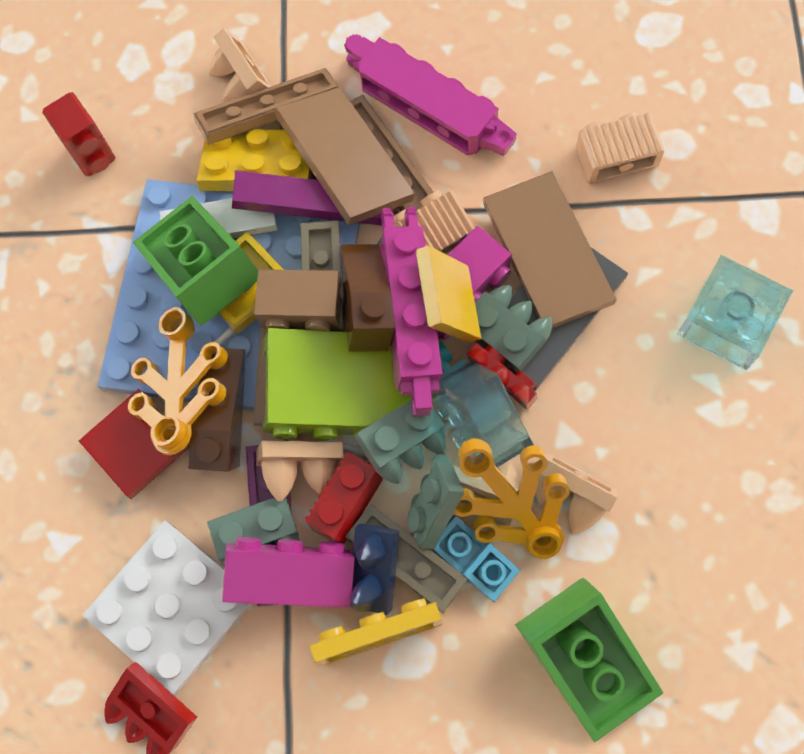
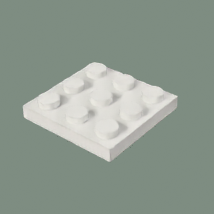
(166, 608)

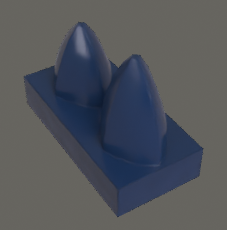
(374, 568)

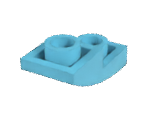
(479, 562)

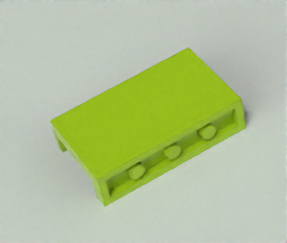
(323, 387)

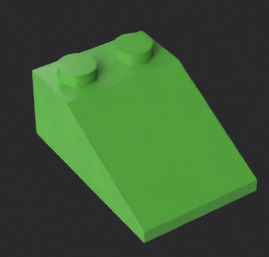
(197, 260)
(589, 658)

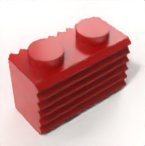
(79, 134)
(344, 498)

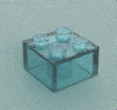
(735, 312)
(482, 410)

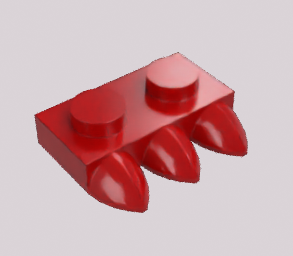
(517, 385)
(149, 710)

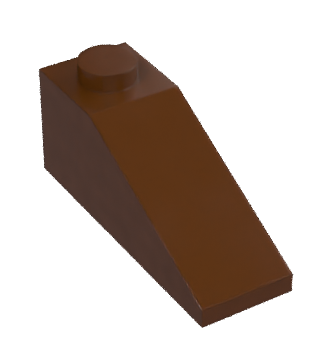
(366, 298)
(218, 429)

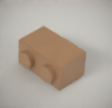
(298, 299)

